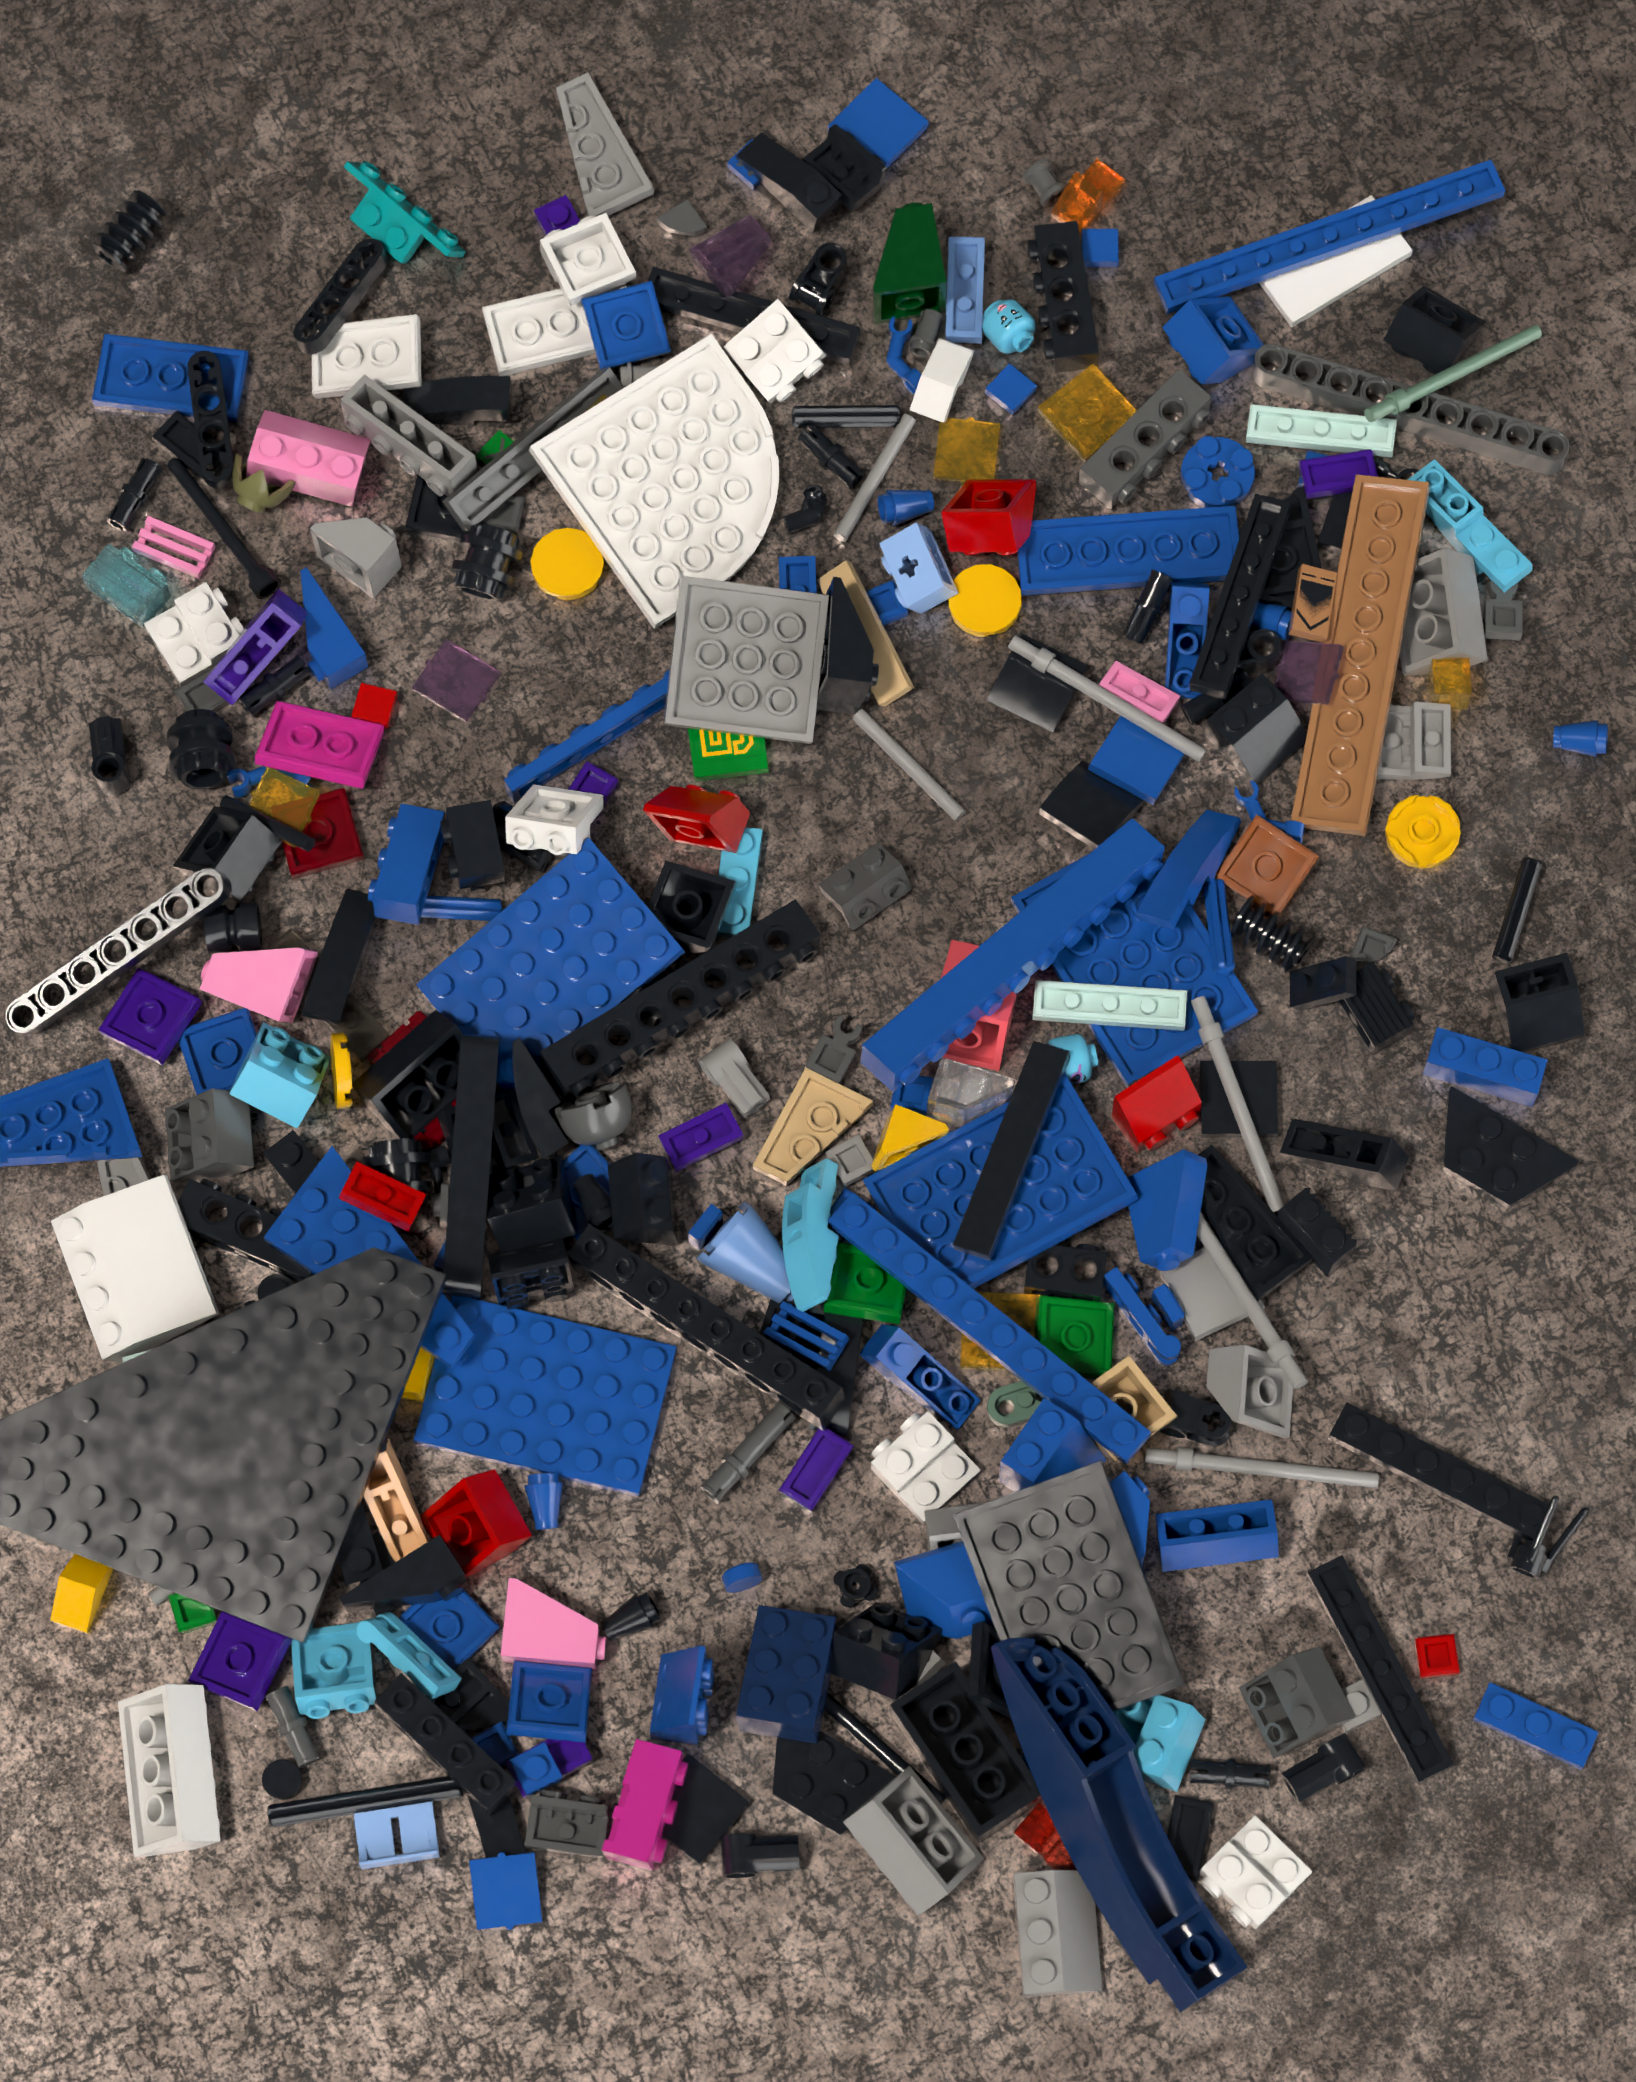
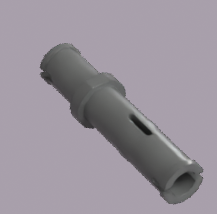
(736, 1464)

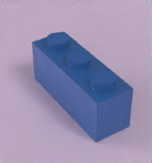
(407, 864)
(1485, 1067)
(1217, 1535)

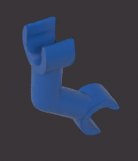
(909, 376)
(253, 777)
(1291, 828)

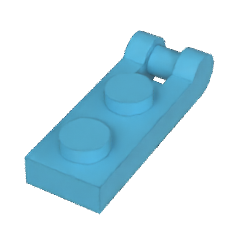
(409, 1654)

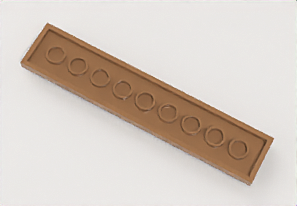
(1369, 622)

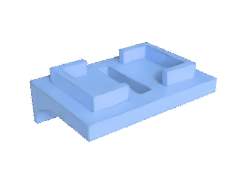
(376, 1835)

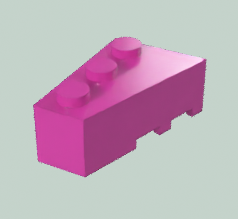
(645, 1805)

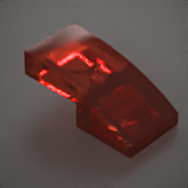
(1043, 1839)

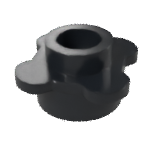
(855, 1575)

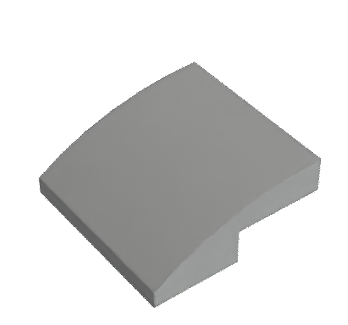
(1416, 742)
(1204, 1295)

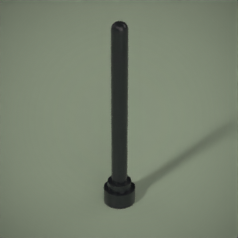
(261, 579)

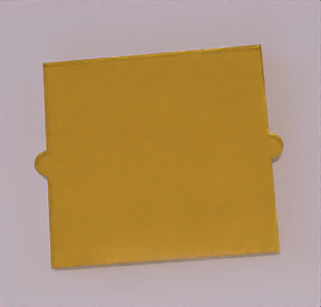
(966, 450)
(284, 799)

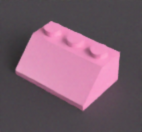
(316, 457)

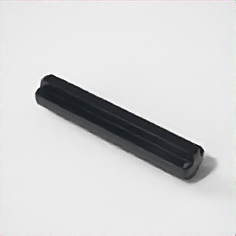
(846, 416)
(1517, 910)

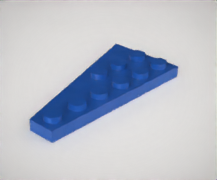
(67, 1120)

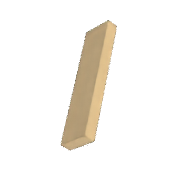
(892, 676)

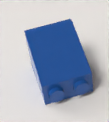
(1047, 1448)

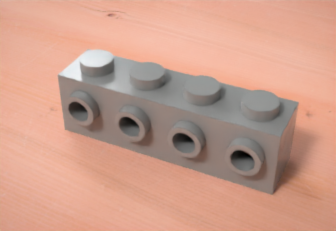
(407, 437)

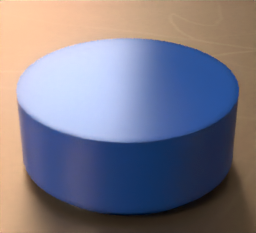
(741, 1577)

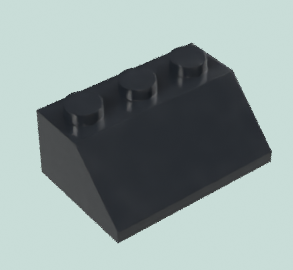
(414, 1077)

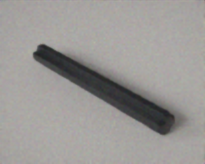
(362, 1801)

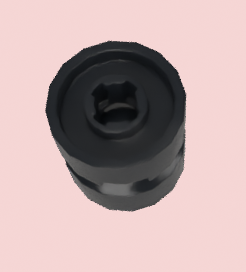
(233, 928)

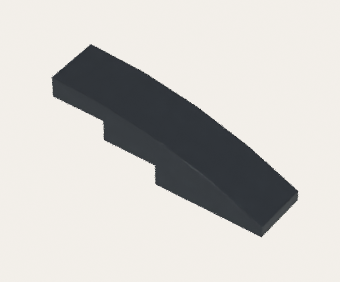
(341, 958)

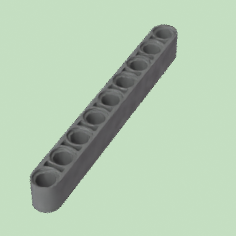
(1422, 423)

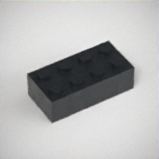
(966, 1752)

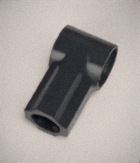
(108, 755)
(1331, 1764)
(748, 1855)

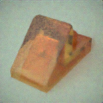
(1087, 195)

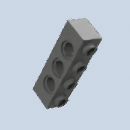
(1176, 396)

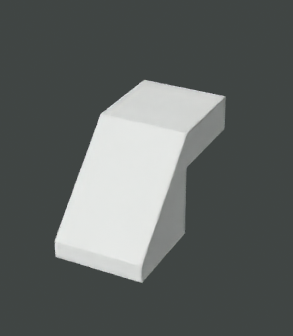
(940, 380)

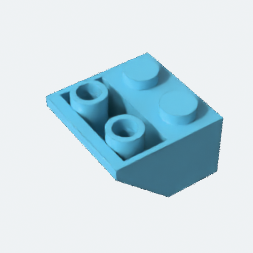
(280, 1075)
(1164, 1737)

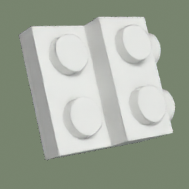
(587, 258)
(775, 352)
(194, 632)
(552, 819)
(923, 1465)
(1254, 1873)

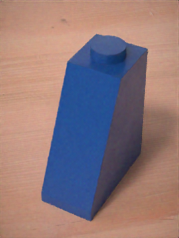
(1168, 1209)

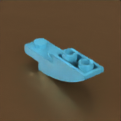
(1469, 531)
(807, 1241)

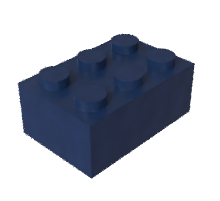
(787, 1674)

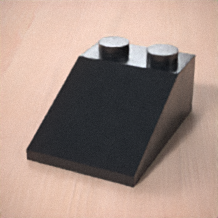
(846, 656)

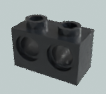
(1064, 1281)

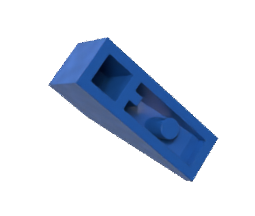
(330, 643)

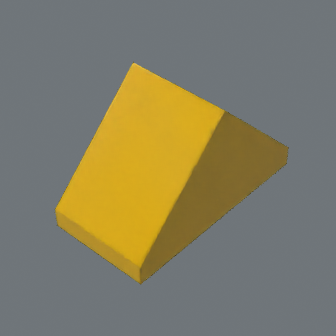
(904, 1134)
(79, 1593)

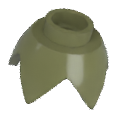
(254, 490)

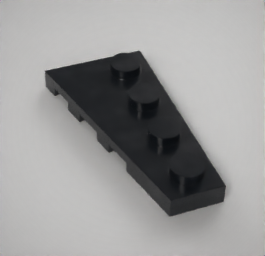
(1248, 1228)

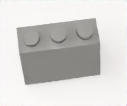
(1442, 613)
(914, 1841)
(1056, 1934)

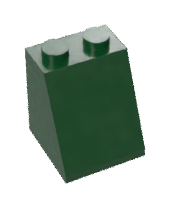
(910, 268)

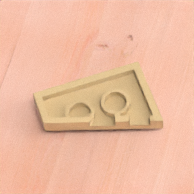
(808, 1125)

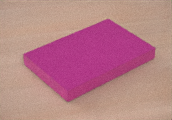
(319, 744)

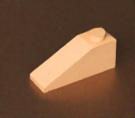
(394, 1505)

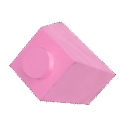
(261, 979)
(547, 1631)

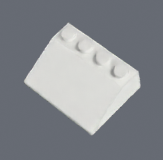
(135, 1268)

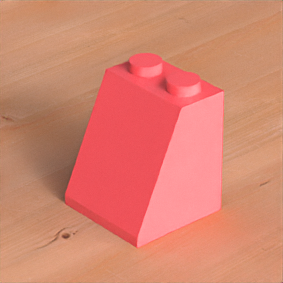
(988, 1039)

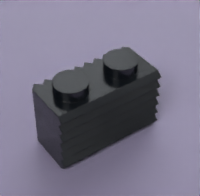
(1376, 1010)
(1317, 1231)

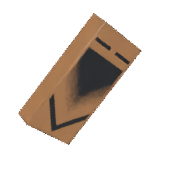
(1312, 603)

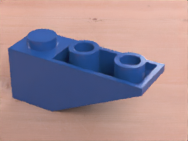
(1185, 634)
(919, 1375)

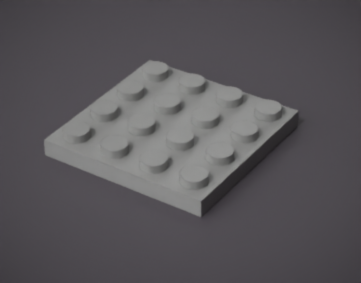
(746, 660)

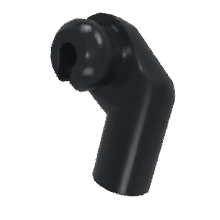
(810, 511)

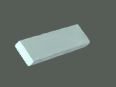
(1320, 430)
(1109, 1005)

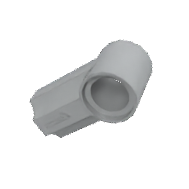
(729, 1069)

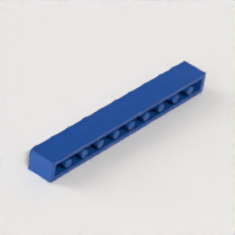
(1012, 955)

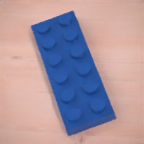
(1124, 548)

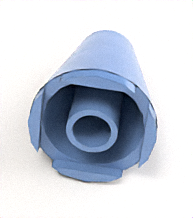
(749, 1254)

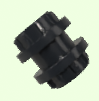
(486, 561)
(200, 749)
(401, 1161)

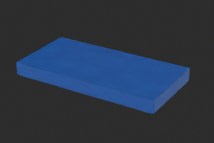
(155, 377)

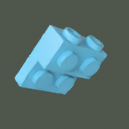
(333, 1672)

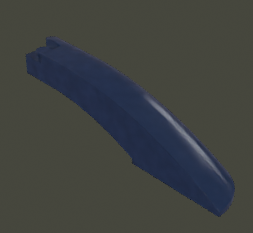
(1109, 1822)

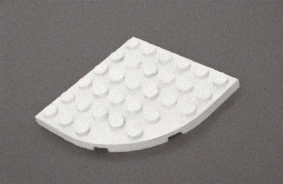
(670, 476)

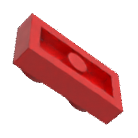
(382, 1196)

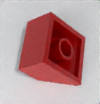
(990, 516)
(699, 817)
(1157, 1106)
(477, 1522)

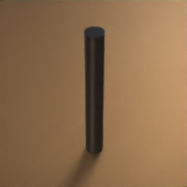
(277, 827)

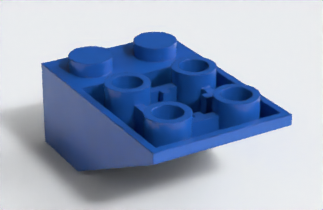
(680, 1700)

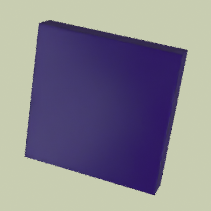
(150, 1016)
(239, 1660)

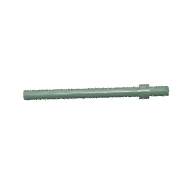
(1400, 399)

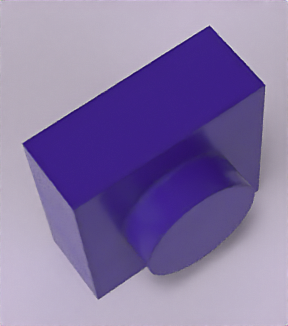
(556, 215)

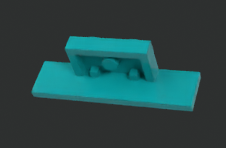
(393, 220)

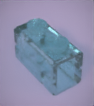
(126, 584)

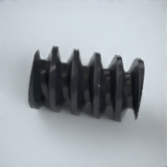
(128, 229)
(1270, 935)

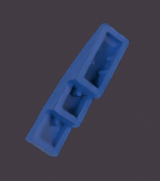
(1188, 867)

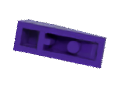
(256, 646)

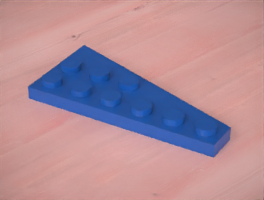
(323, 1231)

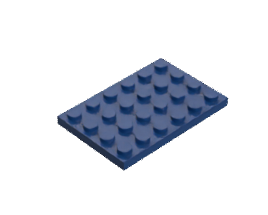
(1147, 956)
(553, 959)
(1063, 1191)
(549, 1397)

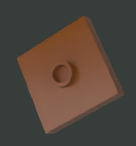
(1267, 865)

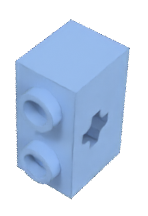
(932, 579)

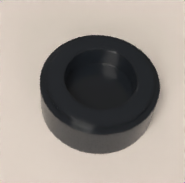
(282, 1780)

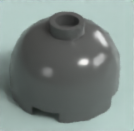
(597, 1115)

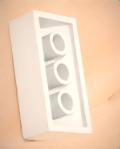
(169, 1770)

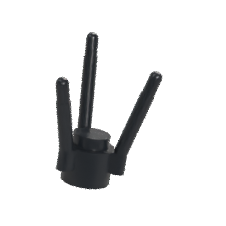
(1530, 1557)

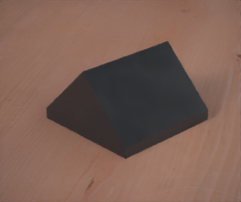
(691, 905)

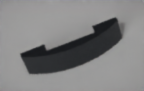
(844, 1369)

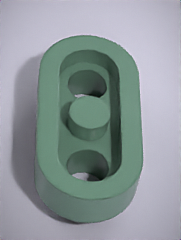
(1020, 1397)

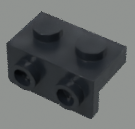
(848, 167)

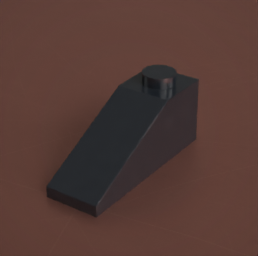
(791, 181)
(1346, 1153)
(414, 1579)

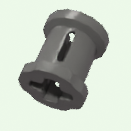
(1044, 182)

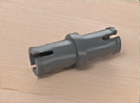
(292, 1727)

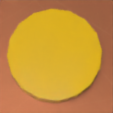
(567, 564)
(985, 600)
(1422, 831)
(340, 1070)

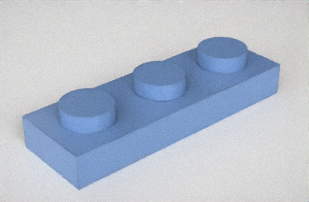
(965, 289)

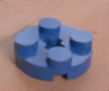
(1221, 453)

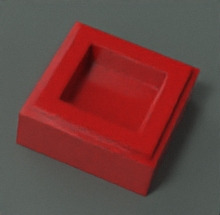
(374, 704)
(1436, 1656)

